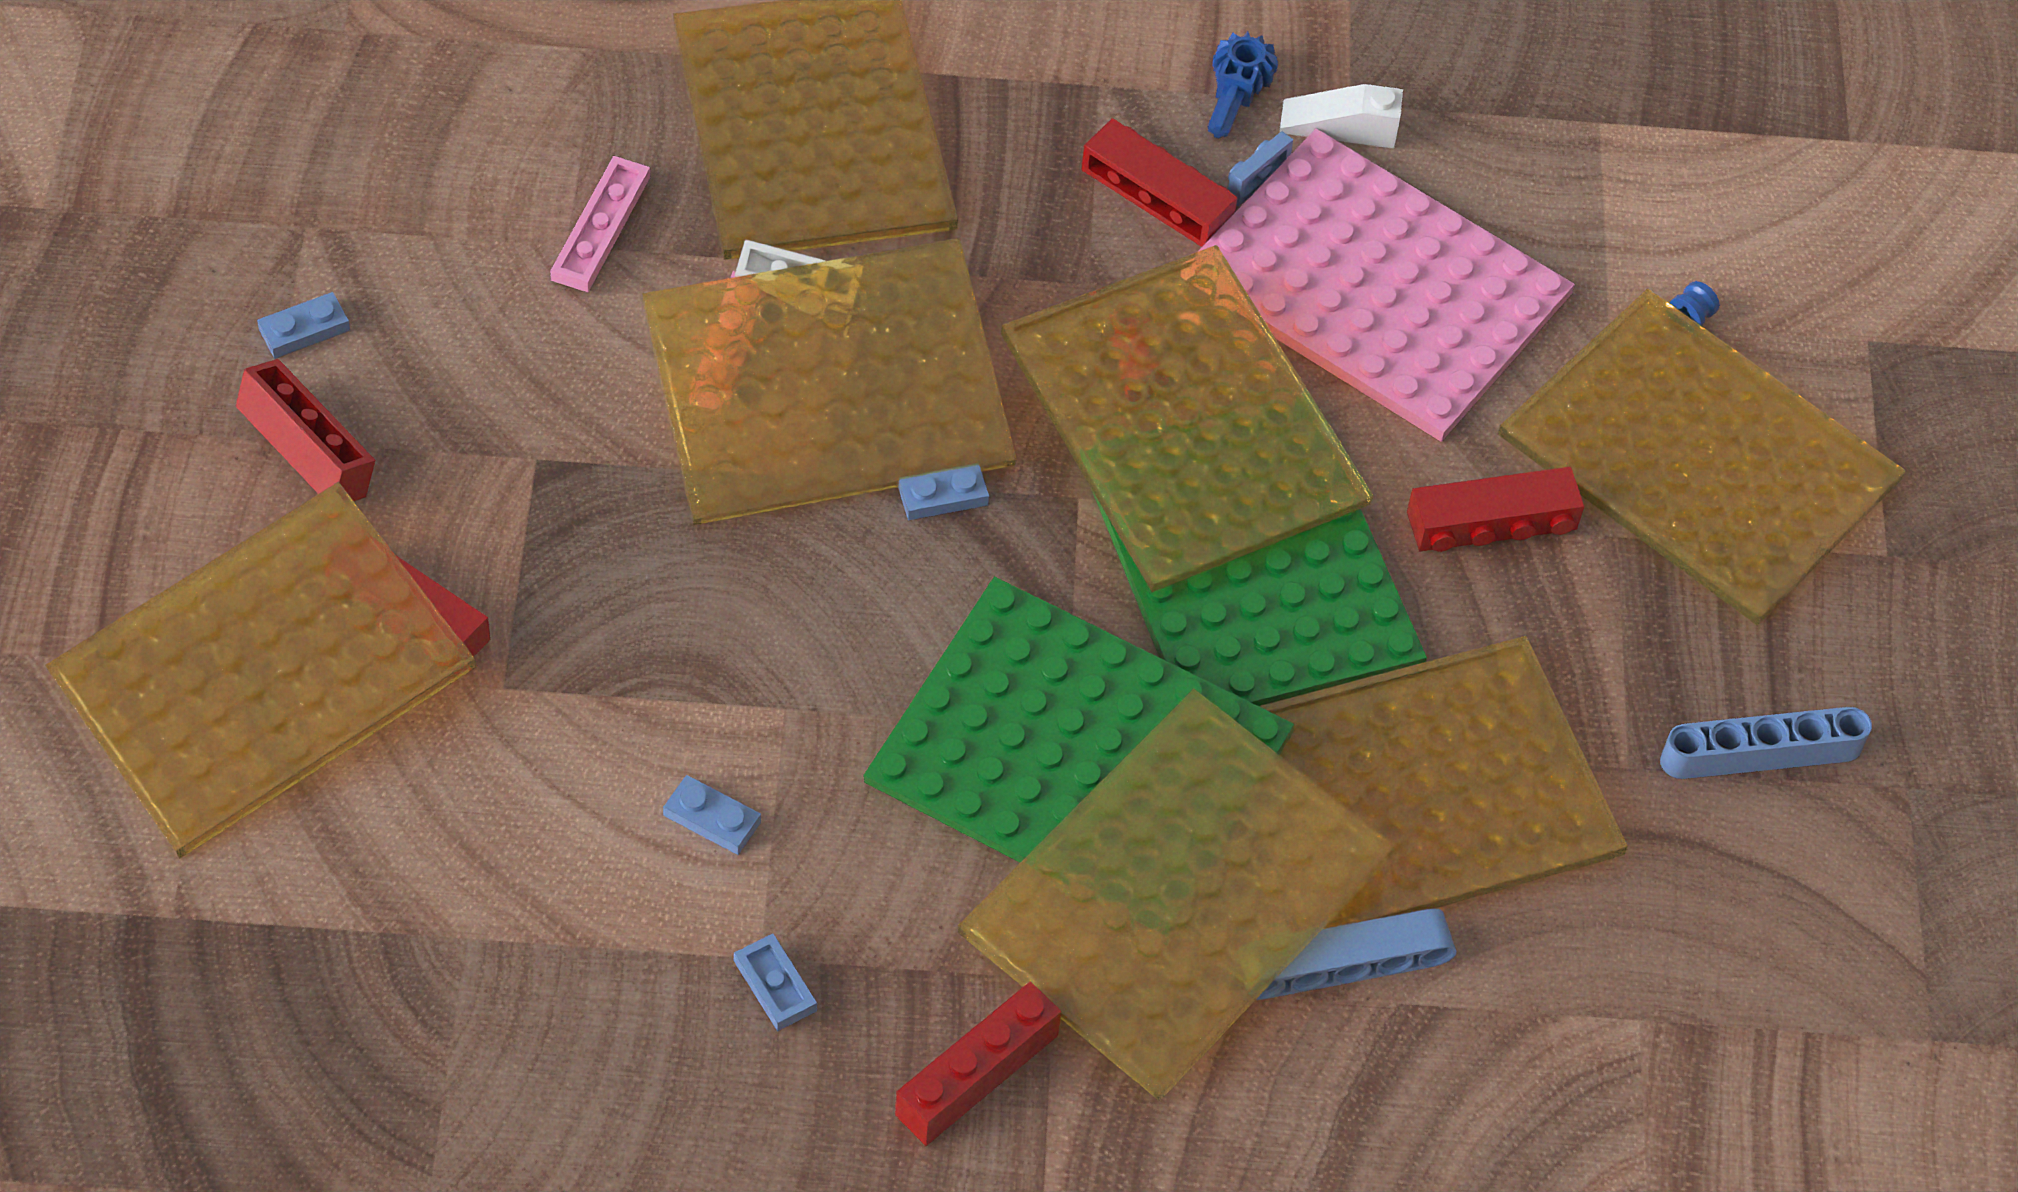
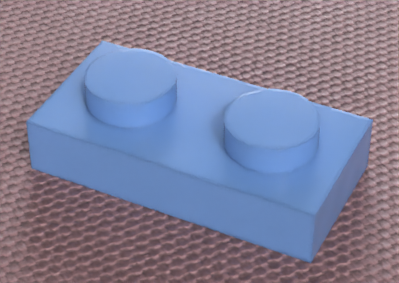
(1251, 174)
(303, 325)
(943, 492)
(712, 814)
(775, 982)

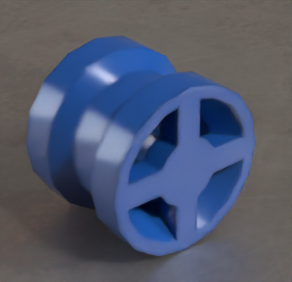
(1697, 302)

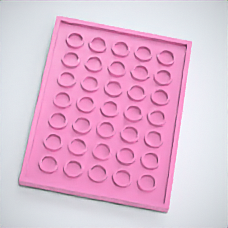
(1385, 283)

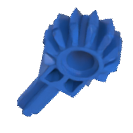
(1241, 71)

